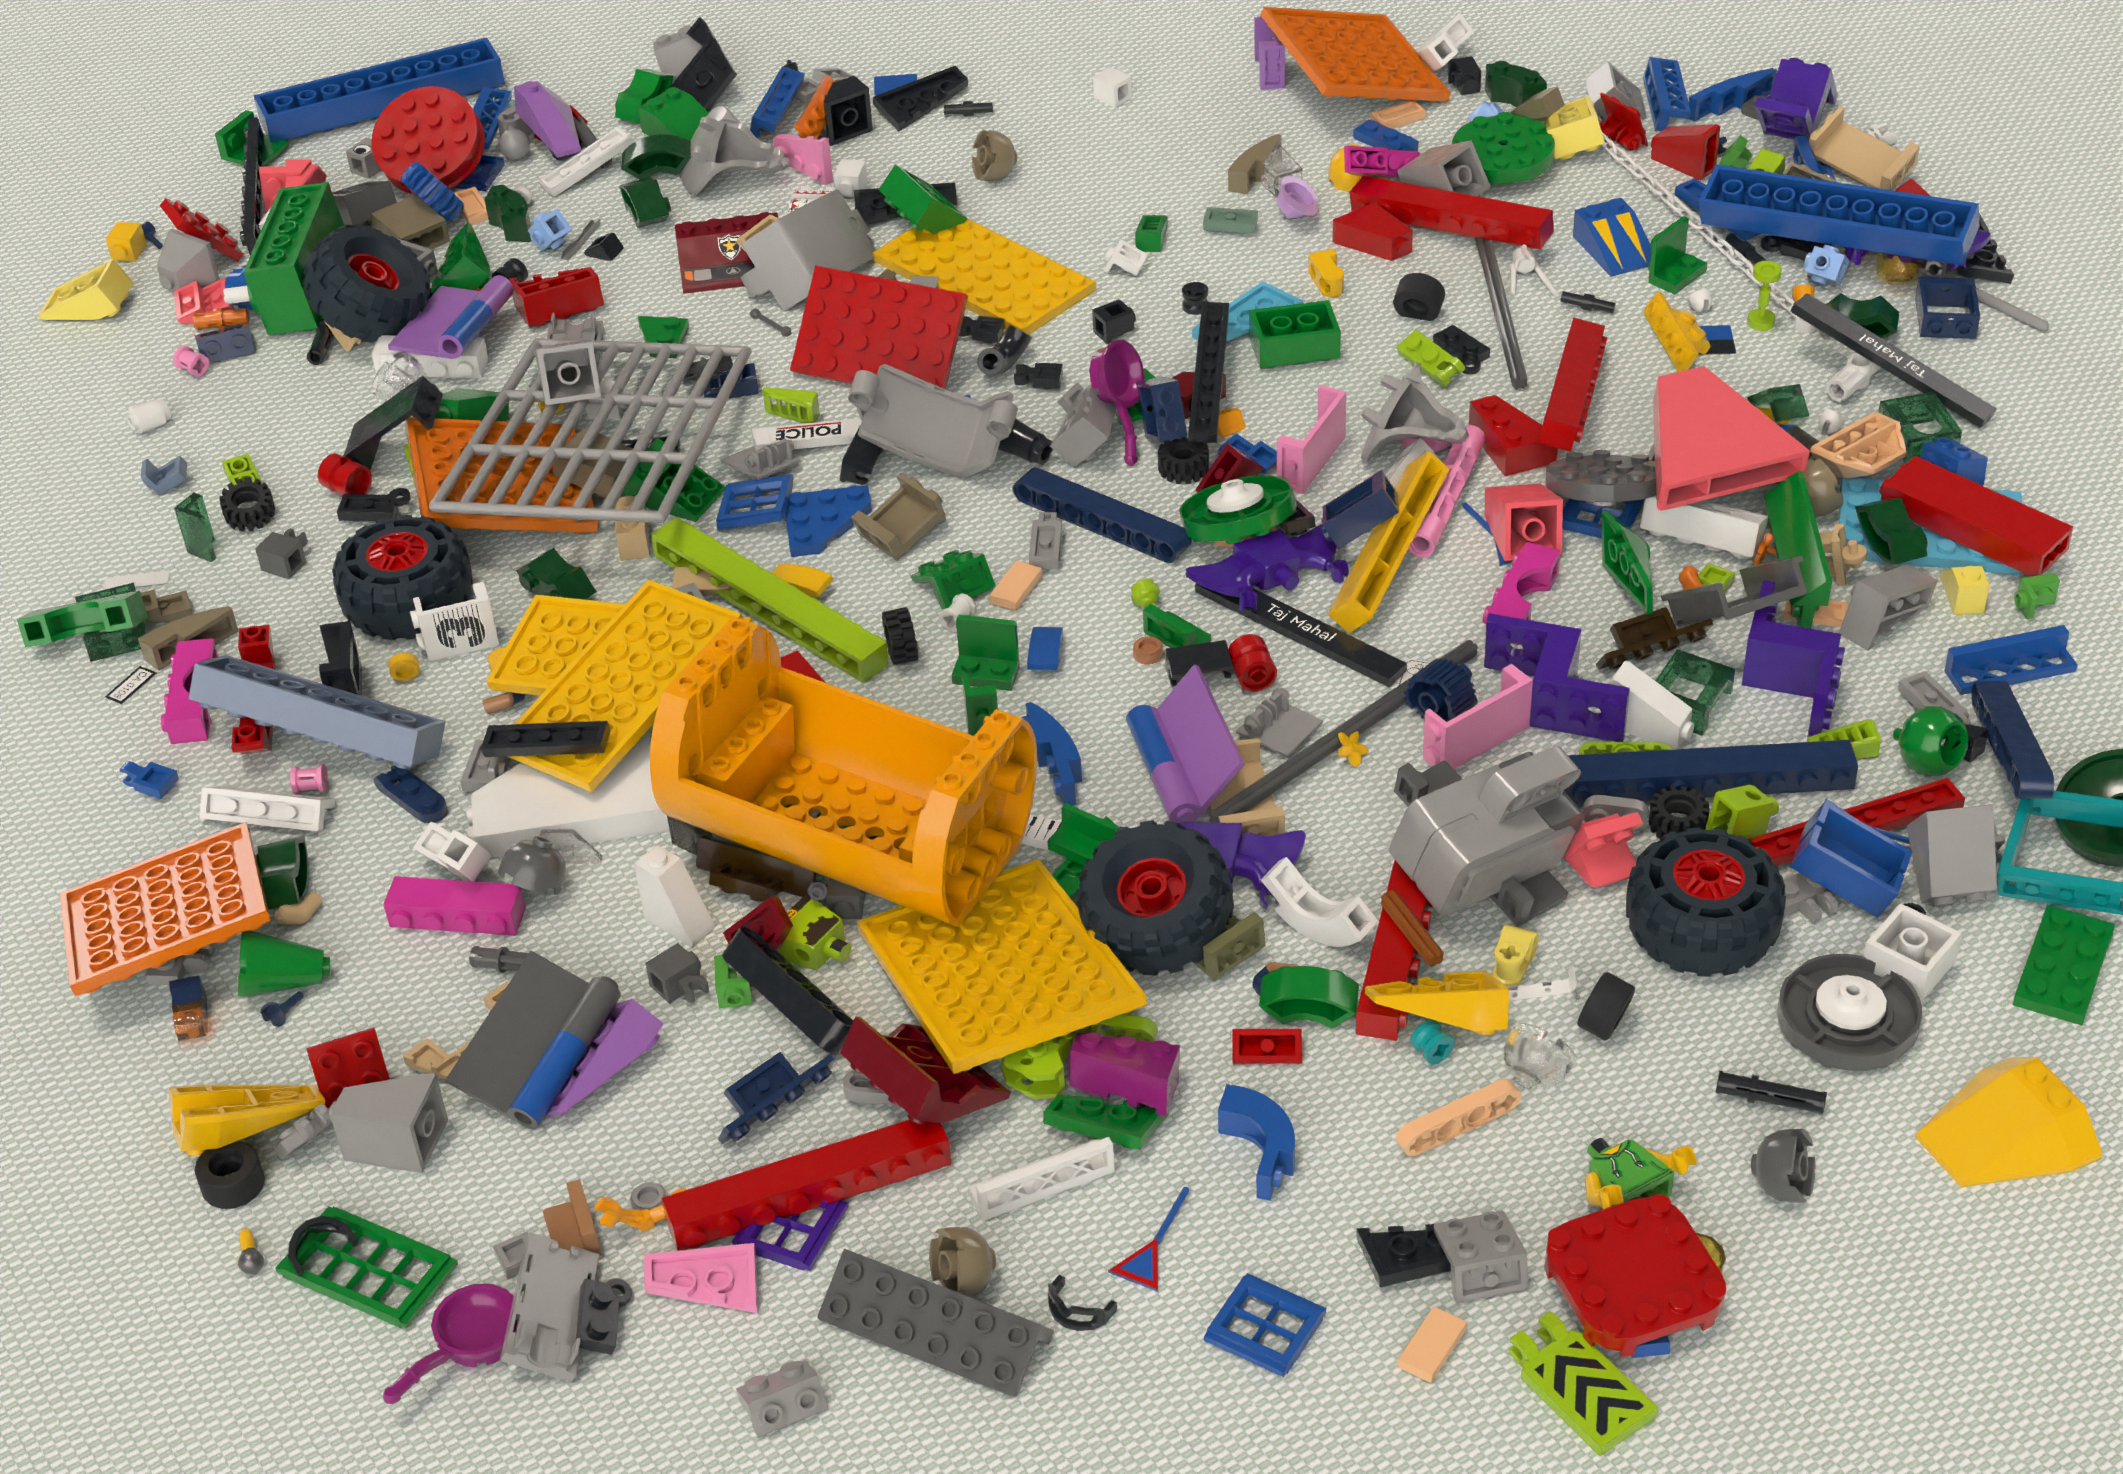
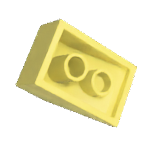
(1575, 128)
(89, 295)

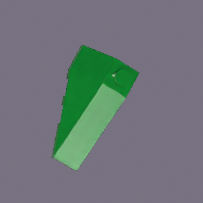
(464, 263)
(1627, 560)

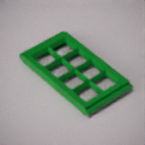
(379, 1276)

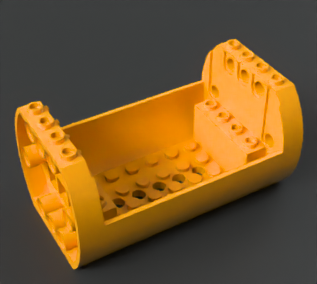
(751, 737)

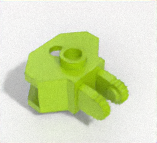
(1041, 1066)

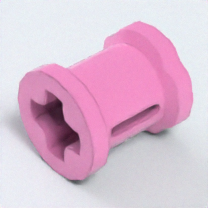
(186, 359)
(298, 777)

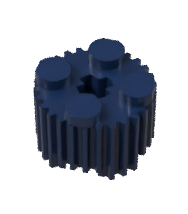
(1441, 688)

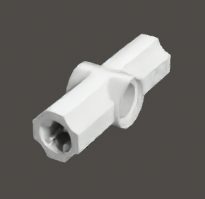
(1851, 377)

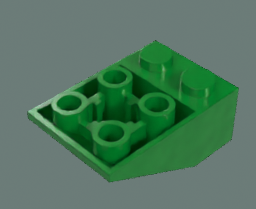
(695, 497)

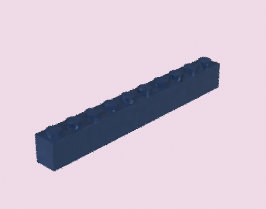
(1714, 769)

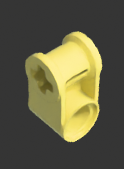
(1513, 954)

